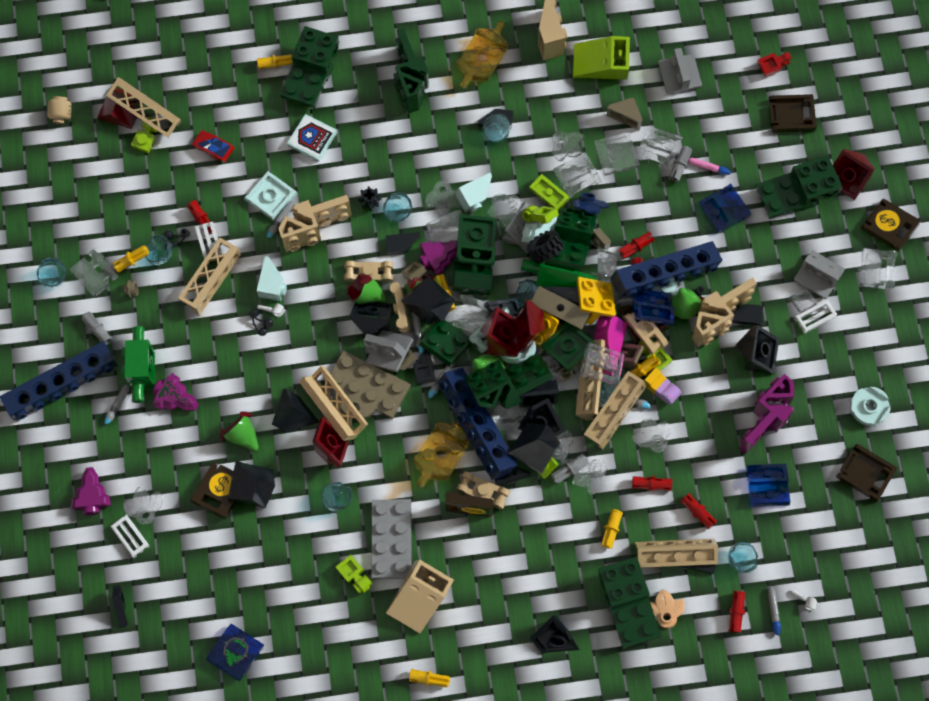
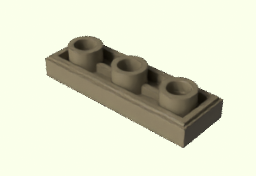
(570, 313)

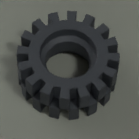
(545, 246)

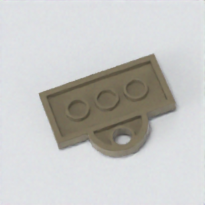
(369, 386)

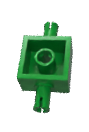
(554, 276)
(139, 364)

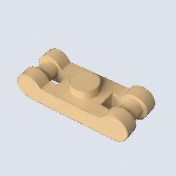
(370, 269)
(400, 309)
(645, 331)
(483, 489)

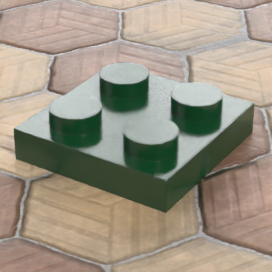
(446, 342)
(567, 346)

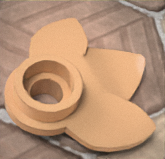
(664, 606)

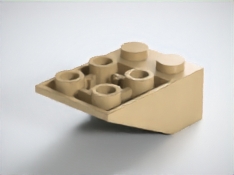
(551, 35)
(419, 595)

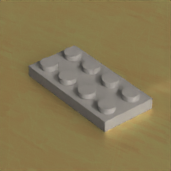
(391, 538)

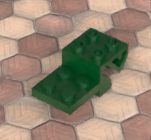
(310, 67)
(411, 75)
(799, 188)
(576, 232)
(474, 254)
(496, 383)
(629, 602)

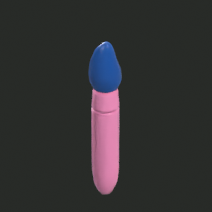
(709, 166)

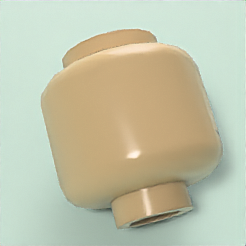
(59, 109)

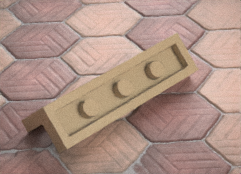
(147, 101)
(215, 280)
(589, 392)
(329, 408)
(615, 409)
(677, 552)

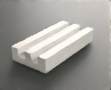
(204, 226)
(801, 324)
(139, 548)

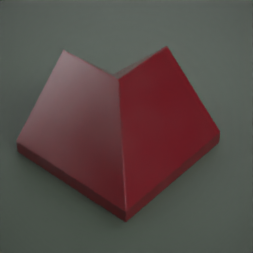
(115, 113)
(853, 172)
(529, 325)
(501, 334)
(329, 444)

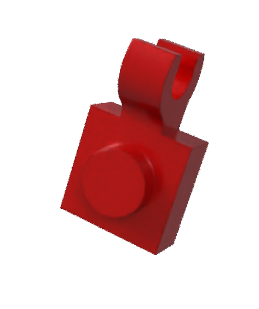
(772, 64)

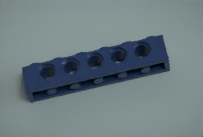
(706, 253)
(48, 379)
(477, 424)

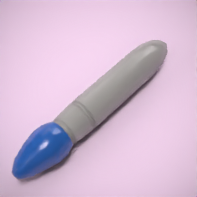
(776, 625)

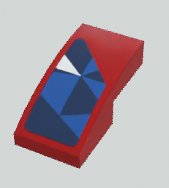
(213, 146)

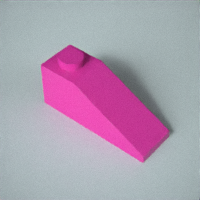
(612, 331)

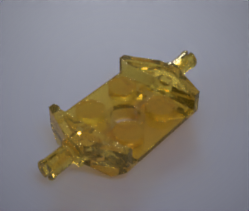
(484, 42)
(445, 438)

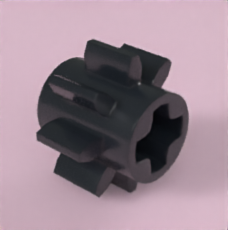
(369, 193)

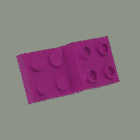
(771, 409)

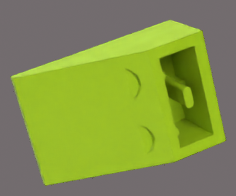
(602, 58)

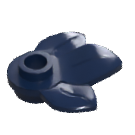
(589, 204)

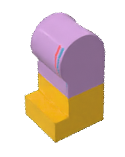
(662, 387)

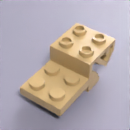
(304, 229)
(716, 312)

